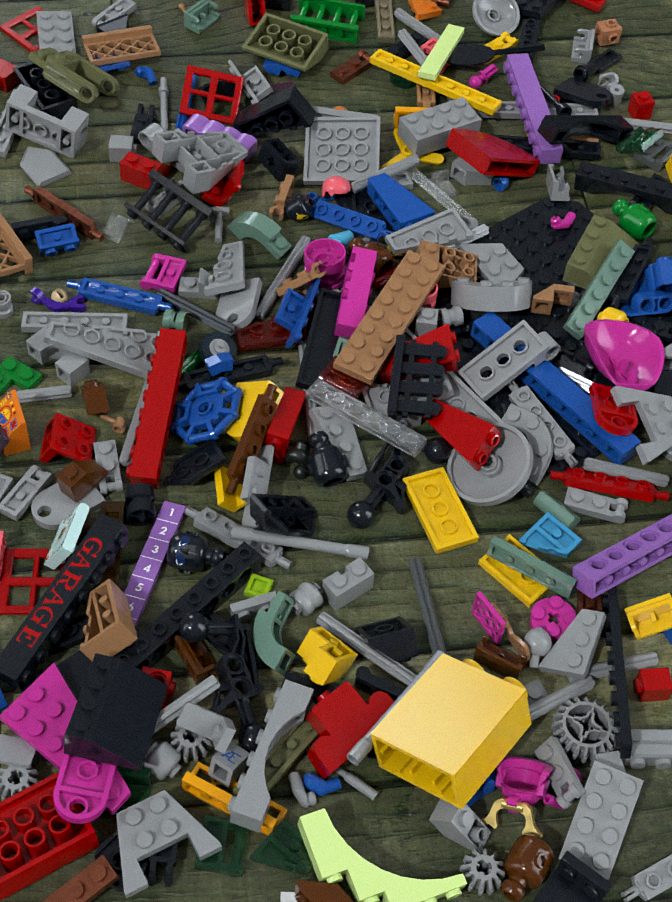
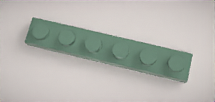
(599, 289)

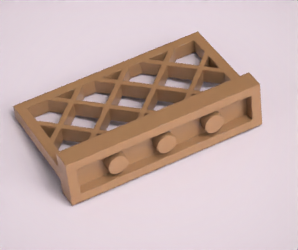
(120, 39)
(16, 251)

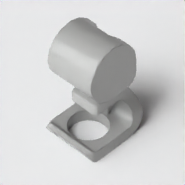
(612, 85)

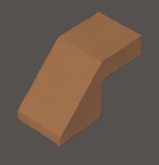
(555, 294)

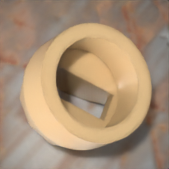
(56, 296)

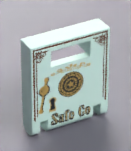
(67, 536)

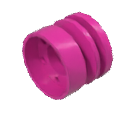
(334, 260)

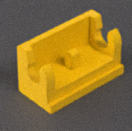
(650, 616)

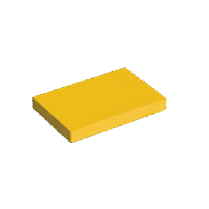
(521, 586)

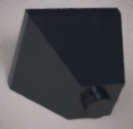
(391, 637)

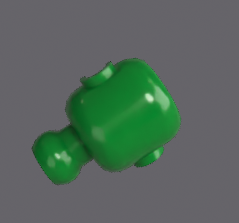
(635, 219)

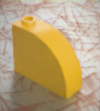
(250, 394)

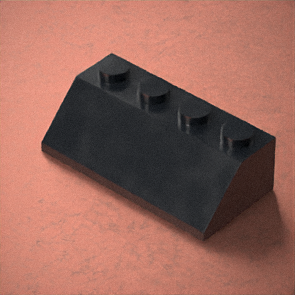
(50, 97)

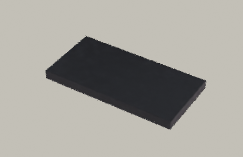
(321, 338)

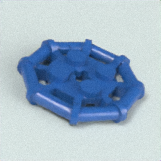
(200, 417)

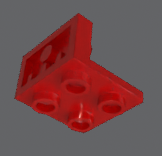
(224, 189)
(67, 438)

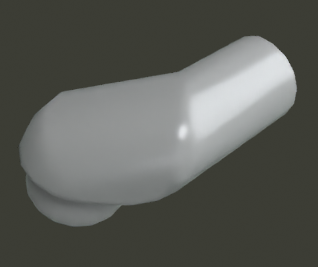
(297, 788)

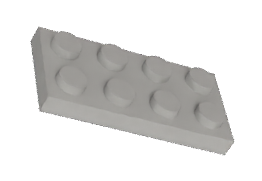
(55, 30)
(602, 817)

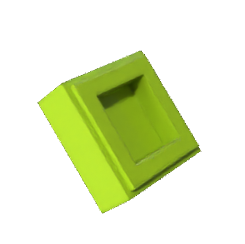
(258, 586)

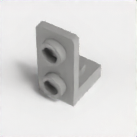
(207, 724)

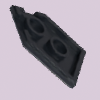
(196, 464)

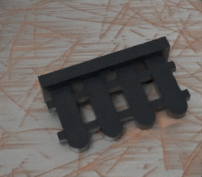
(415, 388)

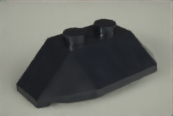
(283, 514)

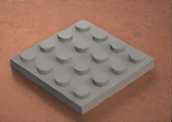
(341, 148)

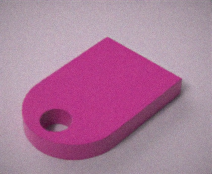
(82, 783)

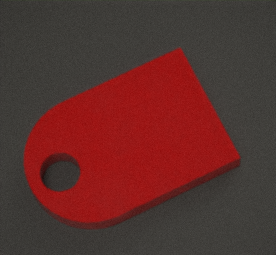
(608, 414)

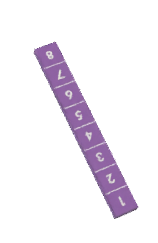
(152, 558)

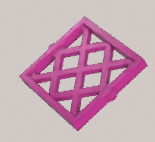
(496, 618)

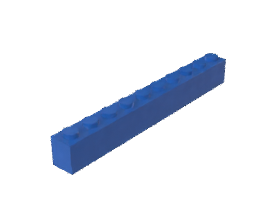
(560, 394)

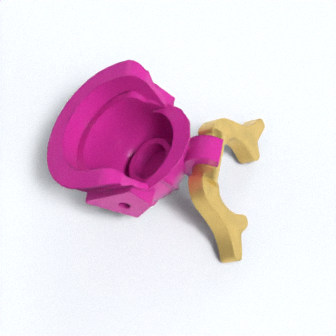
(522, 784)

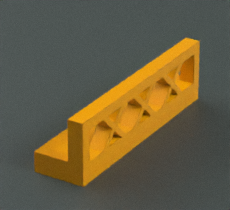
(220, 799)

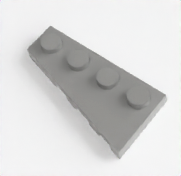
(343, 435)

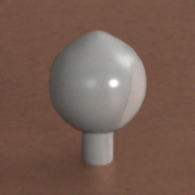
(539, 645)

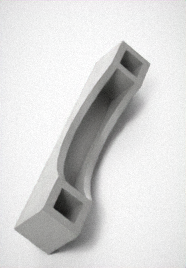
(253, 799)

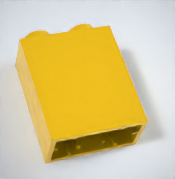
(452, 729)

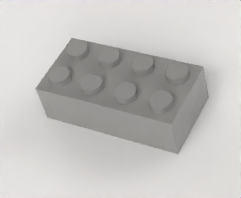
(430, 128)

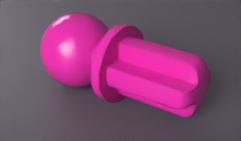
(477, 81)

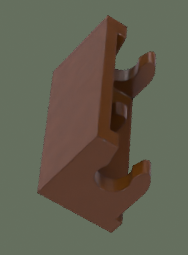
(195, 658)
(499, 659)

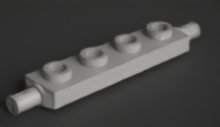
(562, 445)
(220, 528)
(651, 881)

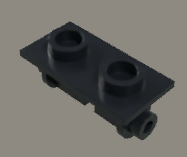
(575, 364)

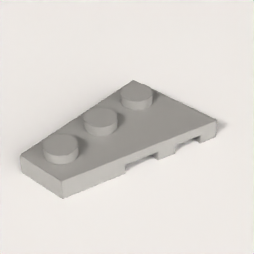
(576, 646)

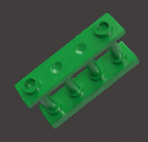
(335, 29)

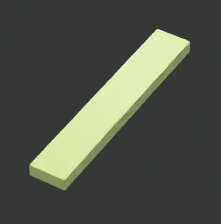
(441, 52)

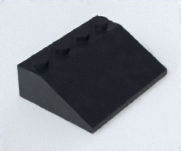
(115, 714)

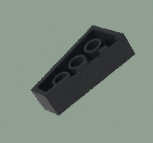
(278, 112)

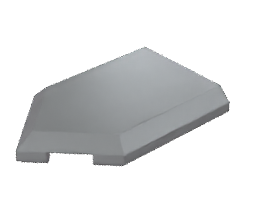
(43, 166)

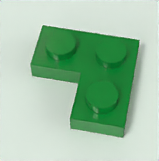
(18, 374)

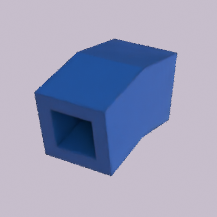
(219, 363)

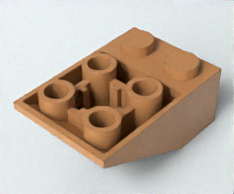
(456, 262)

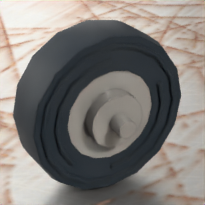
(217, 343)

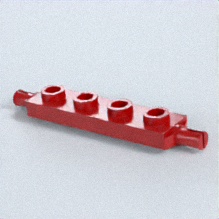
(609, 484)

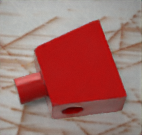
(254, 7)

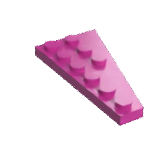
(42, 719)

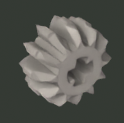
(188, 750)
(8, 776)
(485, 864)

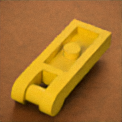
(500, 43)

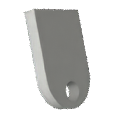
(240, 304)
(60, 505)

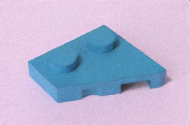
(551, 537)

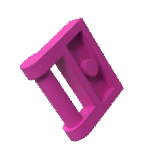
(169, 275)

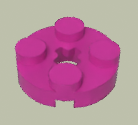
(552, 607)

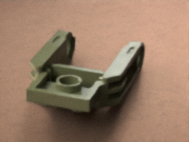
(73, 73)

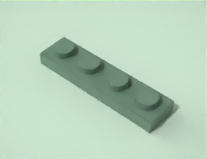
(531, 567)

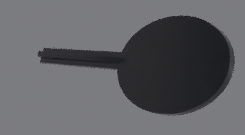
(480, 54)

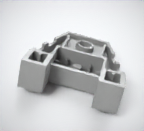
(204, 156)

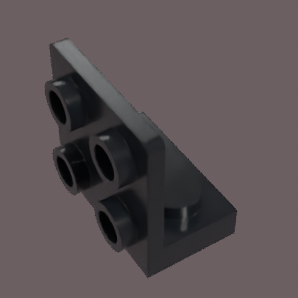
(573, 883)

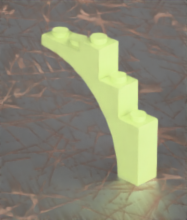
(367, 882)

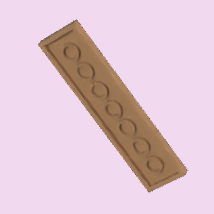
(388, 316)

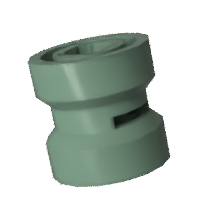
(174, 319)

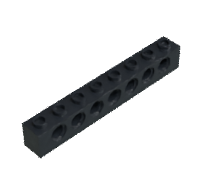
(203, 597)

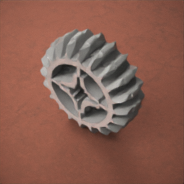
(567, 722)

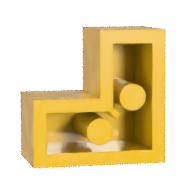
(325, 656)

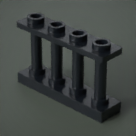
(187, 203)

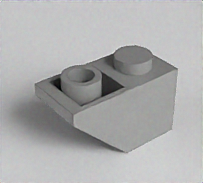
(467, 174)
(460, 825)

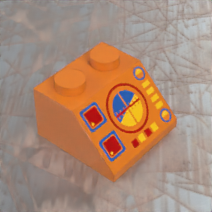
(14, 424)

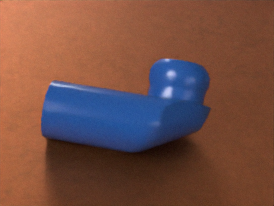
(148, 73)
(319, 786)

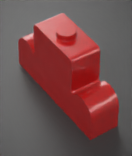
(341, 722)

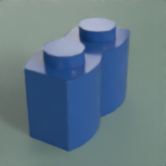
(659, 275)

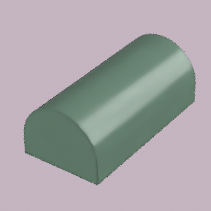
(548, 503)

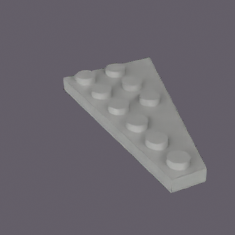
(116, 347)

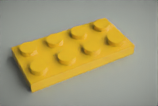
(440, 510)

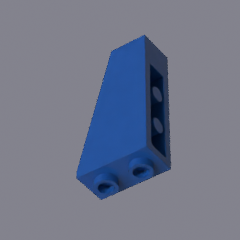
(396, 202)

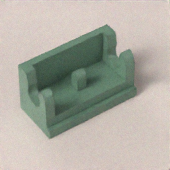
(201, 16)

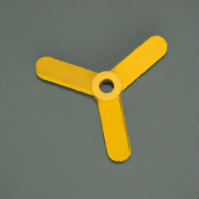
(430, 158)

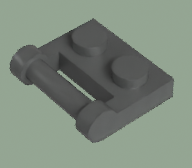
(649, 155)

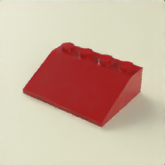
(37, 837)

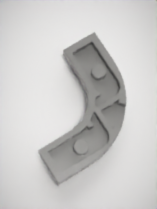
(538, 437)

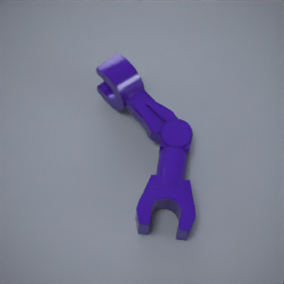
(73, 304)

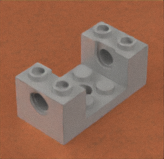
(62, 136)

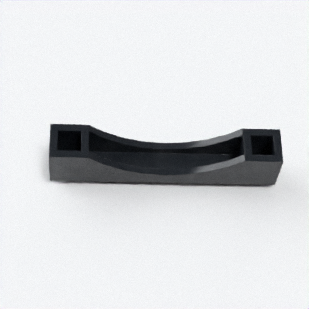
(558, 128)
(597, 178)

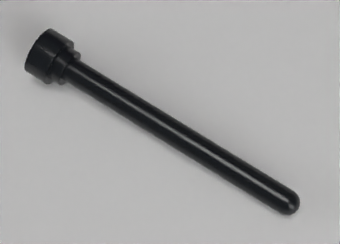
(561, 108)

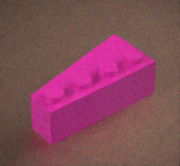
(356, 290)

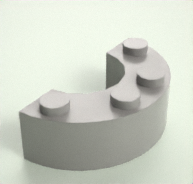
(491, 297)

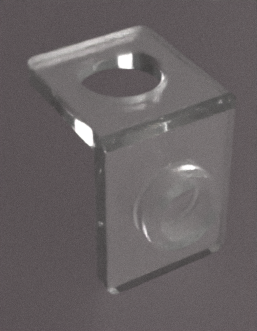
(116, 227)

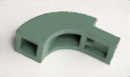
(262, 229)
(268, 631)

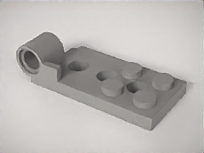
(538, 349)

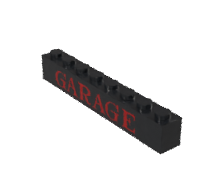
(61, 601)

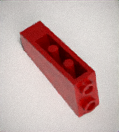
(443, 337)
(285, 422)
(466, 434)

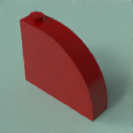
(491, 154)

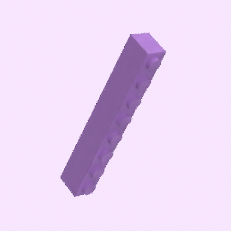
(531, 105)

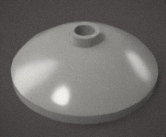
(504, 15)

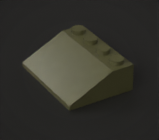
(287, 42)
(593, 249)

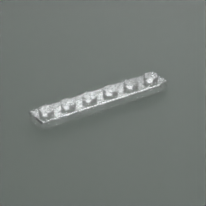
(366, 417)

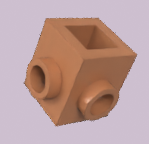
(607, 32)

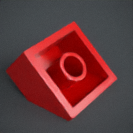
(135, 169)

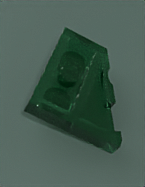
(284, 850)

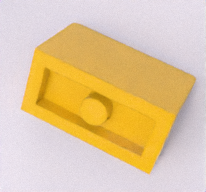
(224, 500)

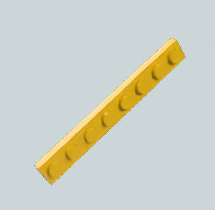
(441, 85)

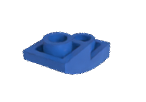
(274, 67)

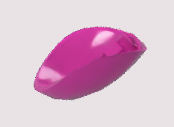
(625, 352)

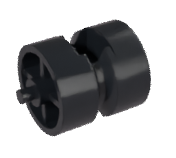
(140, 504)

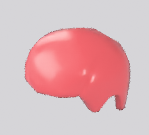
(335, 185)

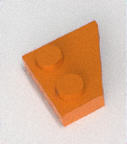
(424, 9)

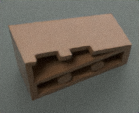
(109, 621)

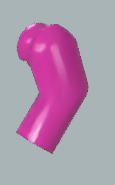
(558, 223)

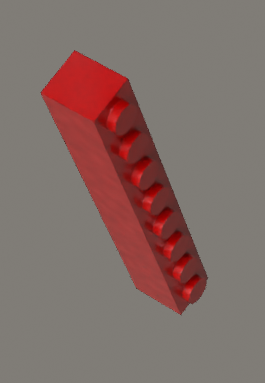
(158, 408)

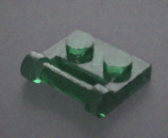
(639, 140)
(219, 829)

